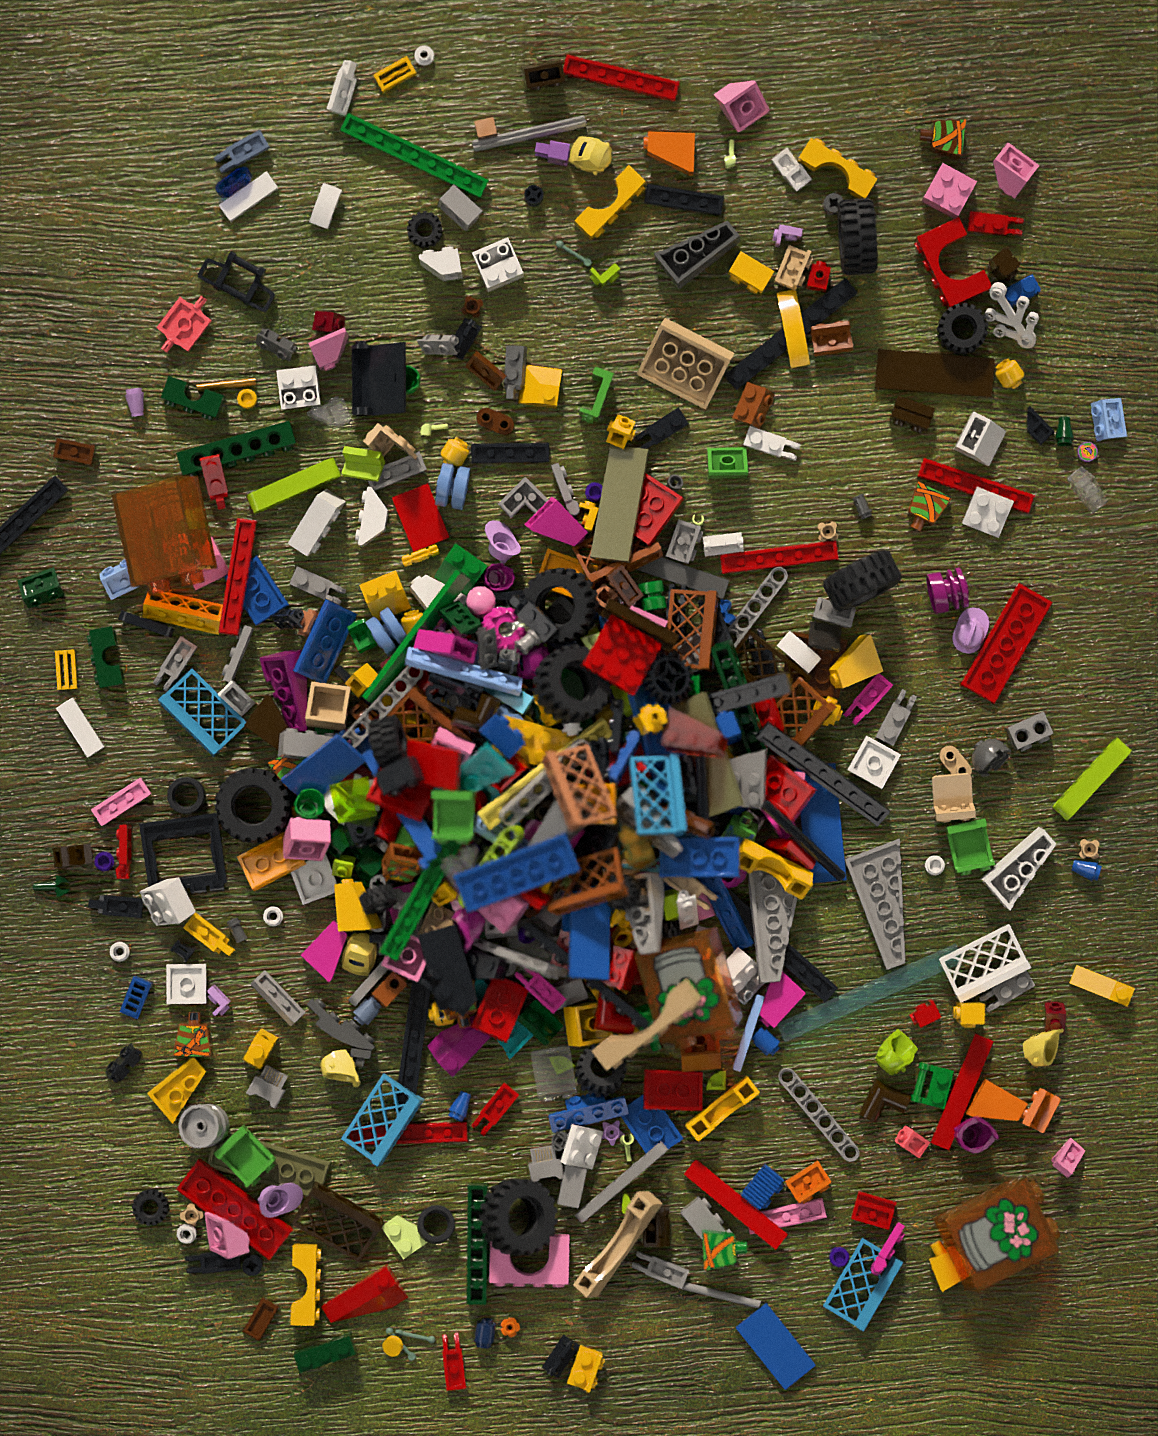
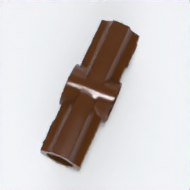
(694, 824)

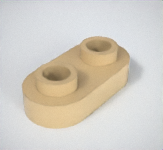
(956, 762)

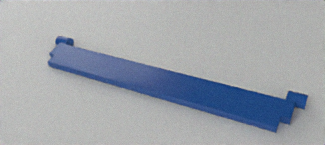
(418, 831)

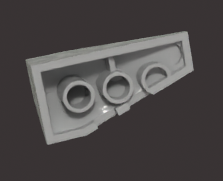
(626, 815)
(648, 912)

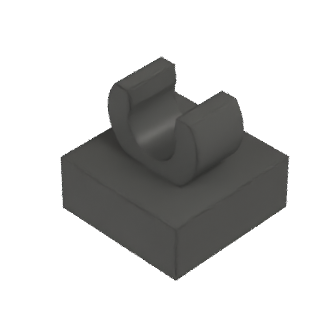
(360, 1055)

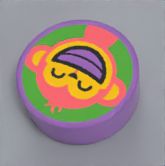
(1087, 452)

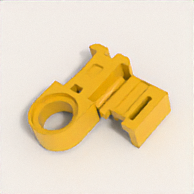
(619, 918)

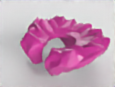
(495, 619)

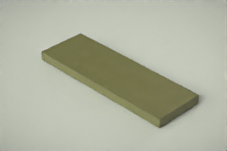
(619, 504)
(721, 781)
(288, 1168)

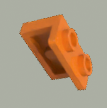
(1041, 1110)
(808, 1182)

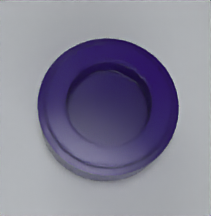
(839, 1256)

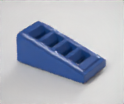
(140, 981)

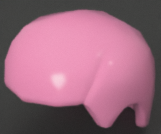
(480, 601)

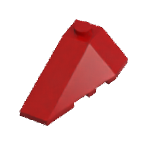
(370, 1295)

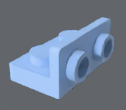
(1108, 419)
(116, 580)

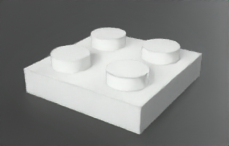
(987, 512)
(874, 762)
(314, 880)
(186, 983)
(582, 1146)

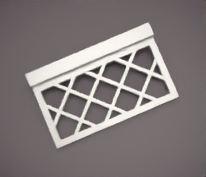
(992, 978)

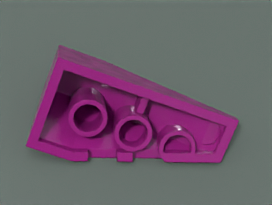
(288, 686)
(456, 1046)

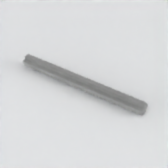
(529, 133)

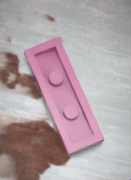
(121, 801)

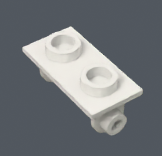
(723, 544)
(687, 910)

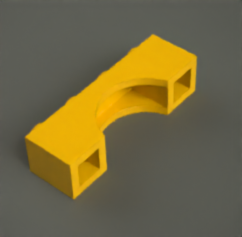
(817, 155)
(593, 221)
(362, 680)
(793, 877)
(721, 1108)
(305, 1259)

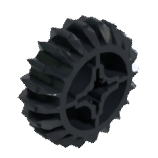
(682, 674)

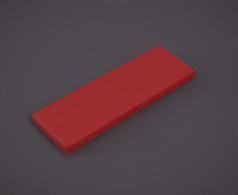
(1006, 643)
(224, 1199)

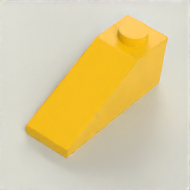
(1102, 985)

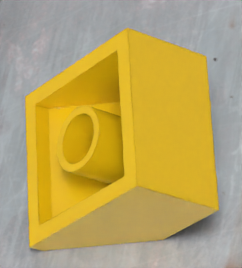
(384, 593)
(580, 1023)

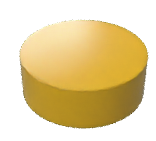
(247, 398)
(392, 1346)

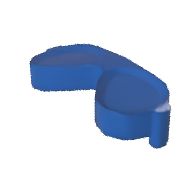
(725, 606)

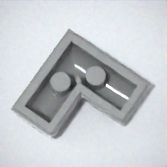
(522, 494)

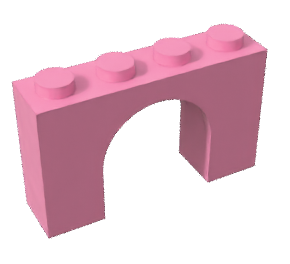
(554, 1272)

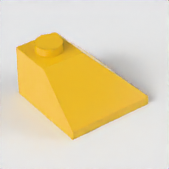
(541, 387)

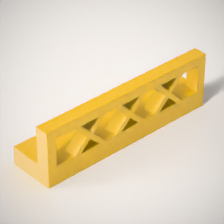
(182, 614)

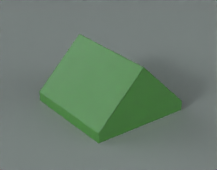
(727, 462)

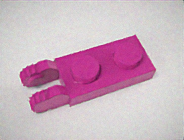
(869, 697)
(542, 990)
(887, 1250)

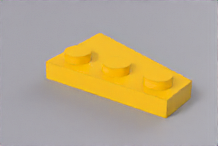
(175, 1089)

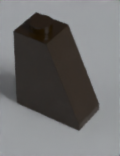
(267, 721)

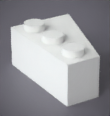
(316, 522)

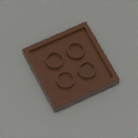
(820, 673)

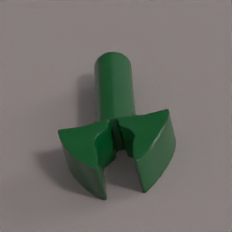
(53, 886)

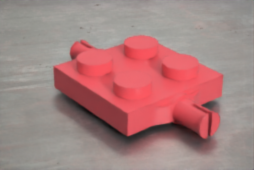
(184, 324)

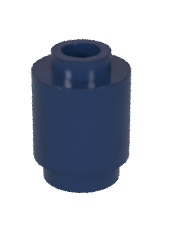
(485, 1333)

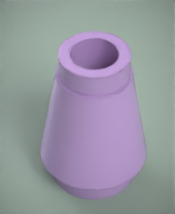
(135, 401)

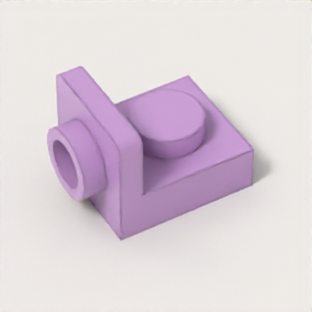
(790, 234)
(219, 997)

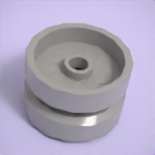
(204, 1125)

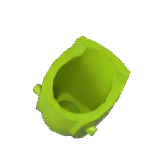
(896, 1053)

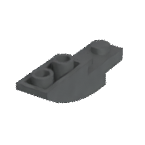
(347, 1032)

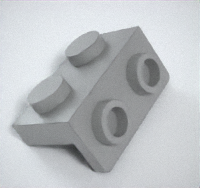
(683, 541)

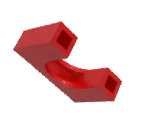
(951, 290)

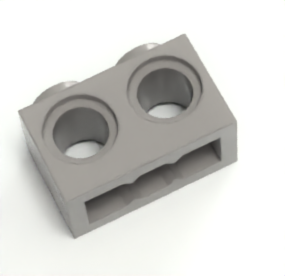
(1027, 726)

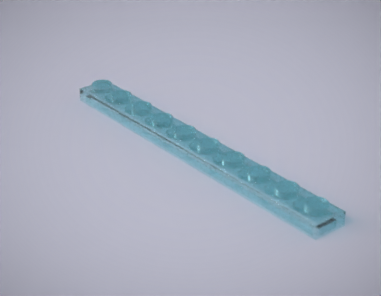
(865, 994)

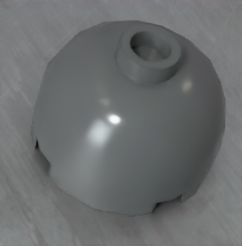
(989, 755)

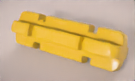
(420, 555)

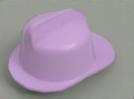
(502, 541)
(970, 630)
(280, 1199)

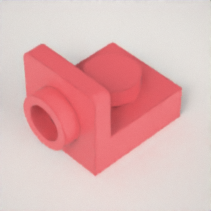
(912, 1141)

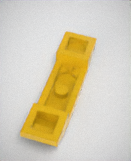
(793, 328)

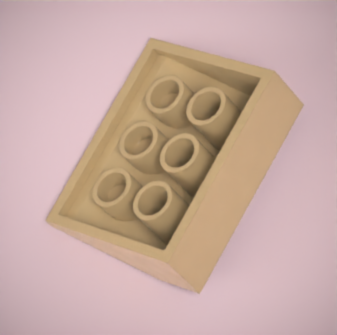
(685, 363)

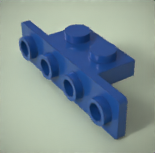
(587, 1110)

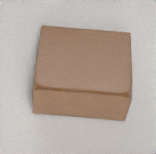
(485, 128)

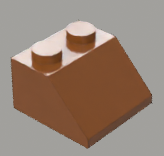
(702, 1055)

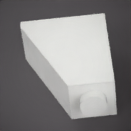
(426, 589)

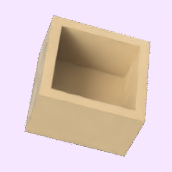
(328, 706)

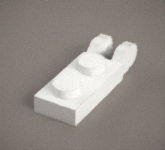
(769, 443)

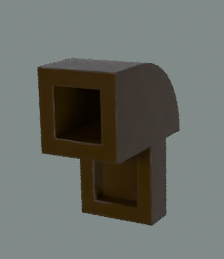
(73, 855)

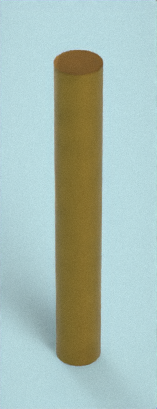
(226, 384)

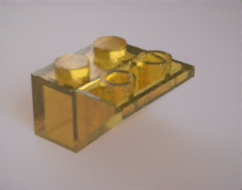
(639, 849)

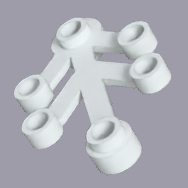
(1012, 319)

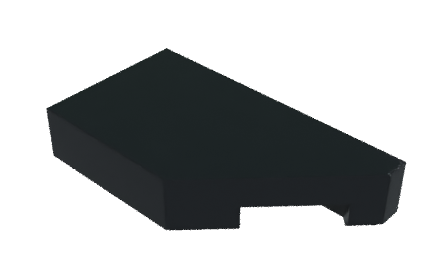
(1037, 427)

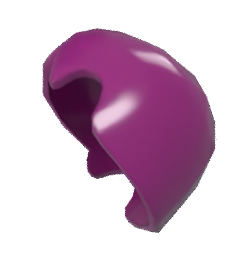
(498, 577)

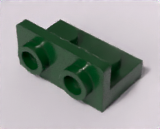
(40, 588)
(460, 619)
(540, 1022)

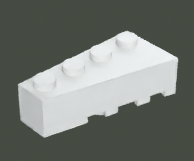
(1018, 867)

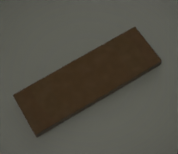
(934, 373)

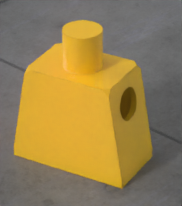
(260, 1049)
(943, 1267)

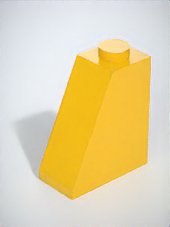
(856, 663)
(349, 908)

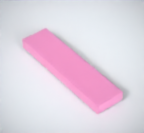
(796, 1213)

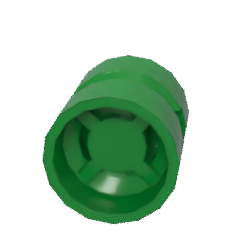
(652, 596)

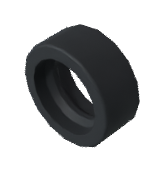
(171, 795)
(450, 1222)

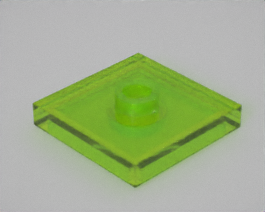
(350, 800)

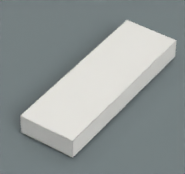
(248, 196)
(80, 727)

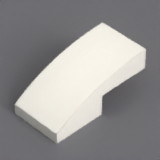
(791, 169)
(325, 205)
(799, 652)

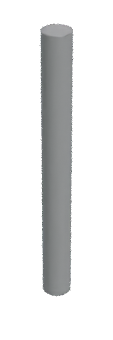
(721, 1295)

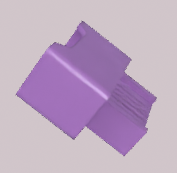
(555, 152)

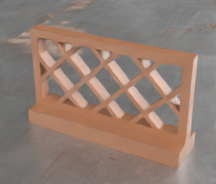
(562, 788)

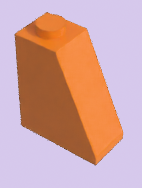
(672, 149)
(996, 1103)

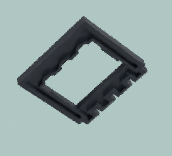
(182, 828)

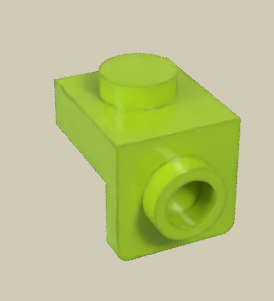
(609, 275)
(344, 866)

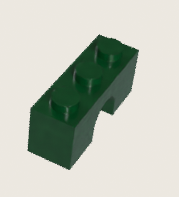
(176, 394)
(100, 641)
(369, 860)
(331, 1351)

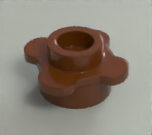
(467, 306)

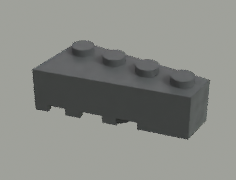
(691, 257)
(555, 824)

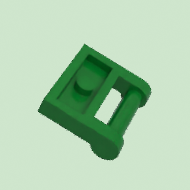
(938, 1086)

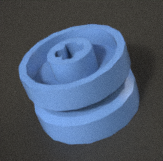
(451, 486)
(388, 632)

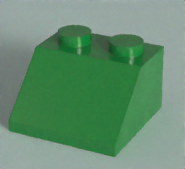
(465, 563)

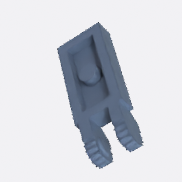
(243, 150)

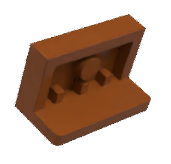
(831, 338)
(753, 405)

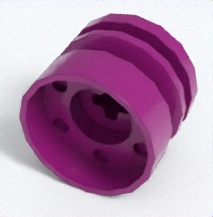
(947, 590)

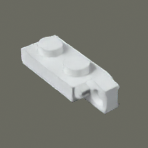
(343, 89)

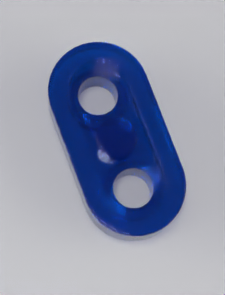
(233, 182)

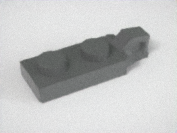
(515, 370)

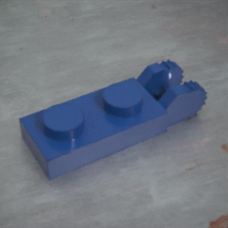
(617, 771)

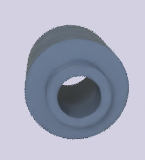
(367, 1011)

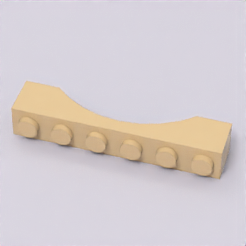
(616, 1047)
(636, 1219)

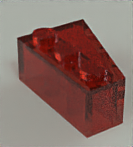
(692, 737)

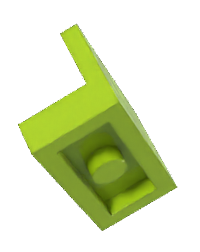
(362, 463)

